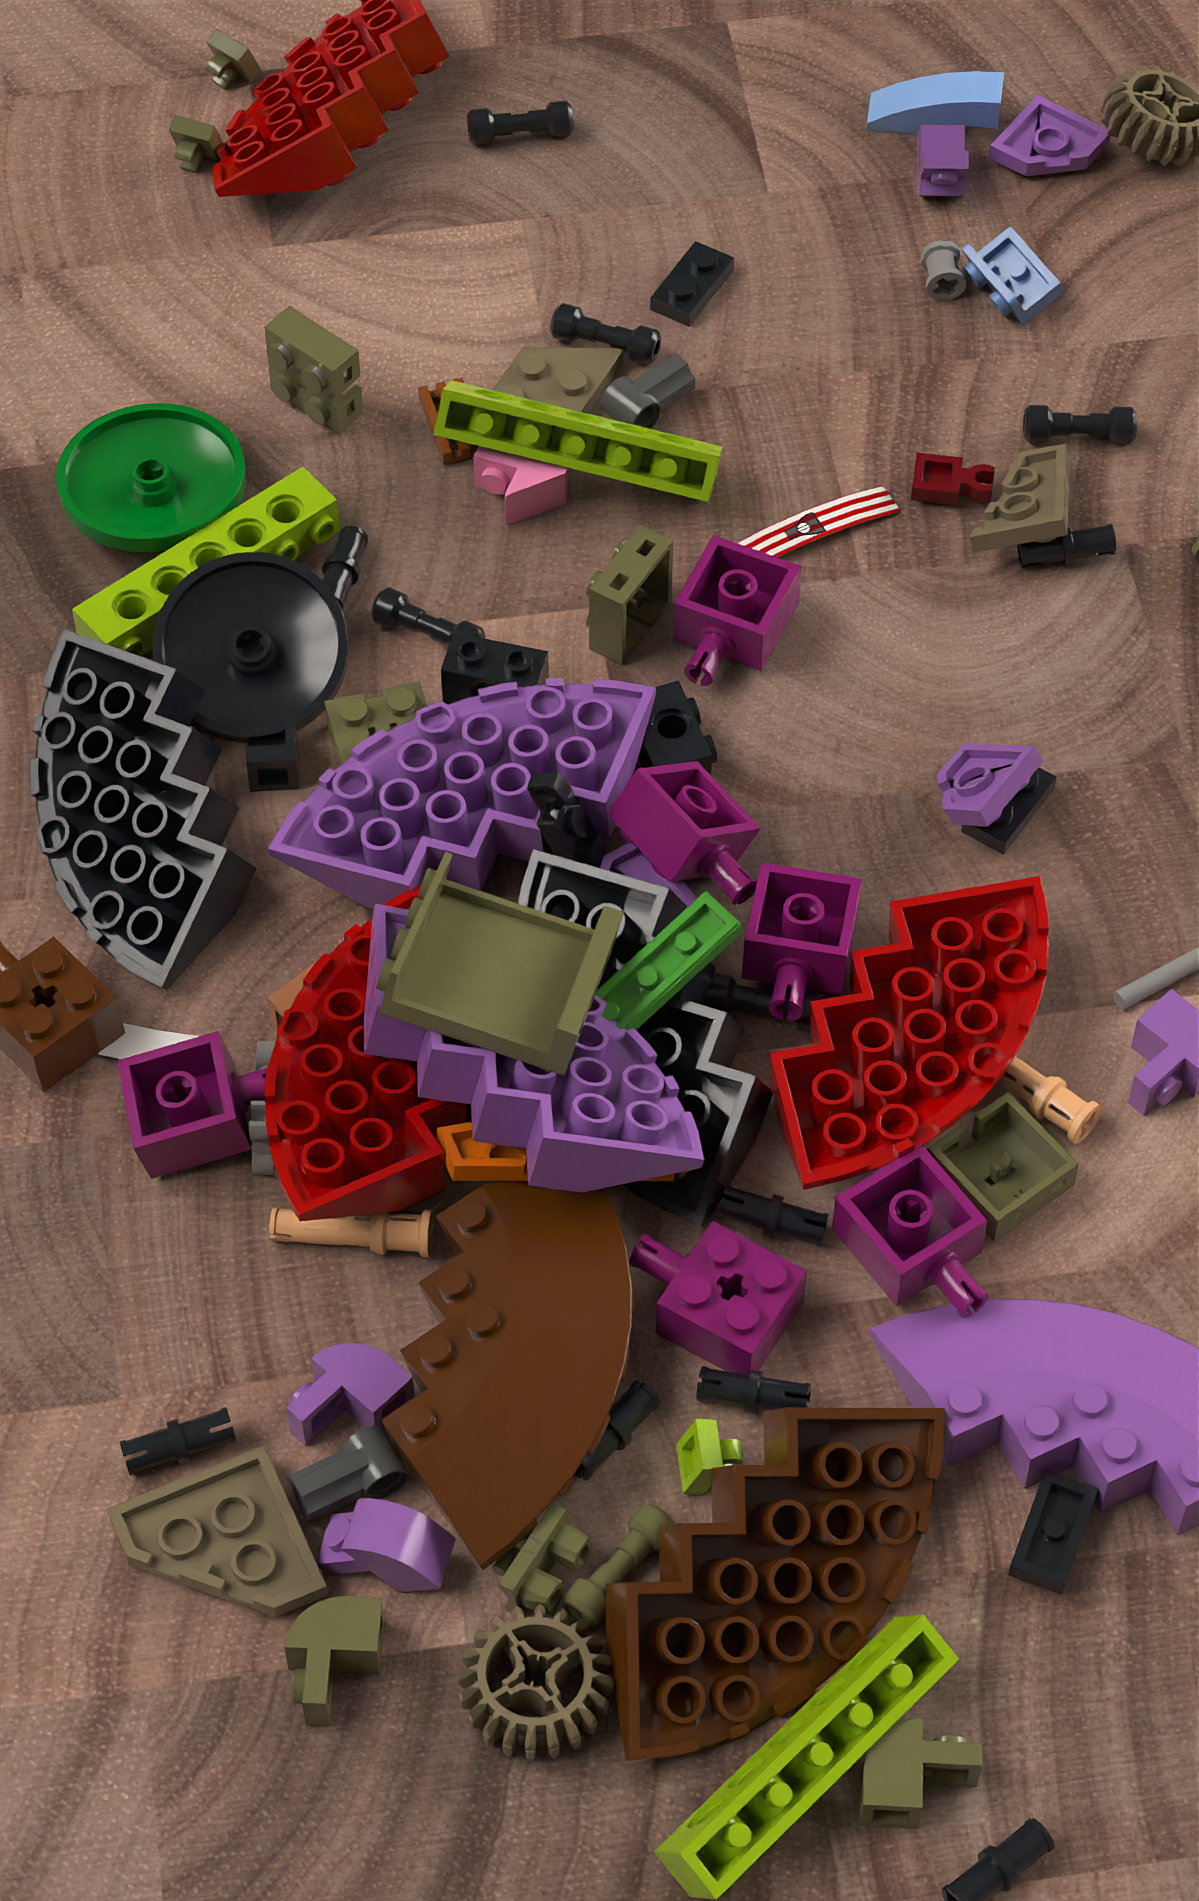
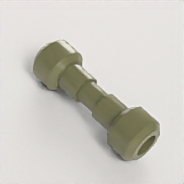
(588, 1596)

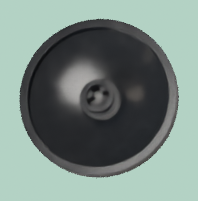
(258, 642)

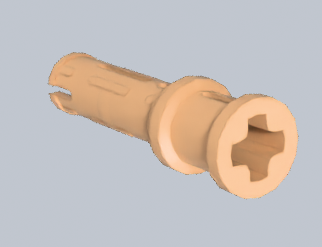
(1052, 1100)
(376, 1231)

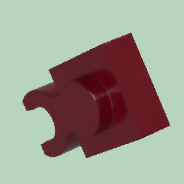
(943, 480)

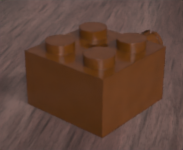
(53, 1013)

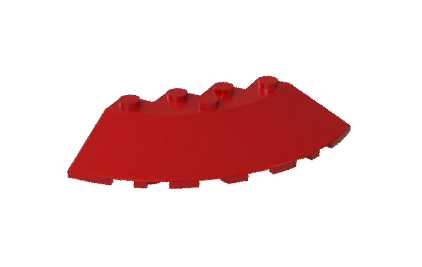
(328, 100)
(919, 1034)
(345, 1121)

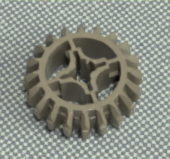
(1154, 114)
(569, 1654)

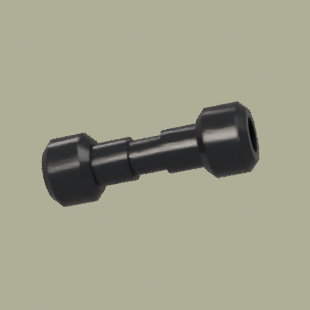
(485, 125)
(640, 344)
(1117, 425)
(393, 610)
(727, 995)

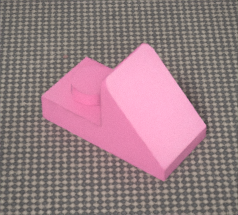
(527, 483)

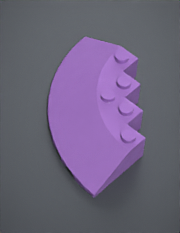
(461, 784)
(582, 1131)
(1059, 1393)

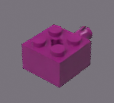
(734, 607)
(687, 826)
(800, 934)
(188, 1104)
(913, 1231)
(724, 1297)

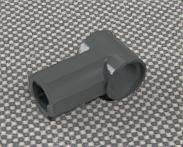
(645, 397)
(363, 1467)

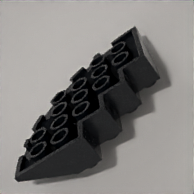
(130, 808)
(689, 1038)

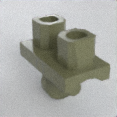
(528, 1563)

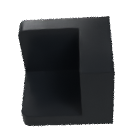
(274, 761)

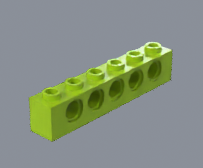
(578, 440)
(277, 521)
(806, 1757)

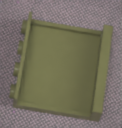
(495, 971)

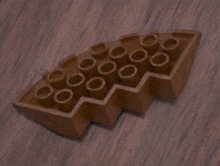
(520, 1359)
(779, 1579)

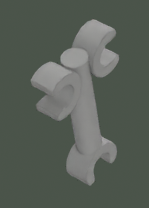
(261, 1156)

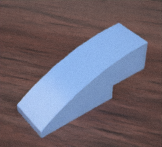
(938, 100)

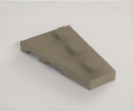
(1031, 502)

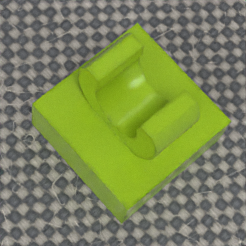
(702, 1450)

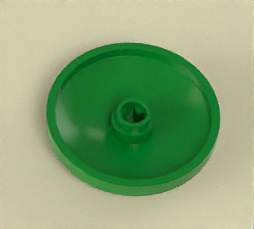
(150, 476)

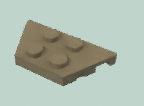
(561, 375)

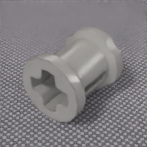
(944, 277)

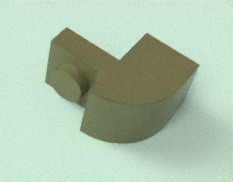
(331, 1638)
(904, 1762)

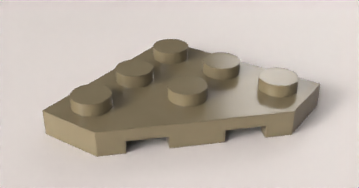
(224, 1535)

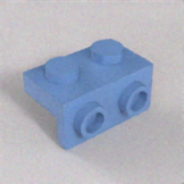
(1014, 274)

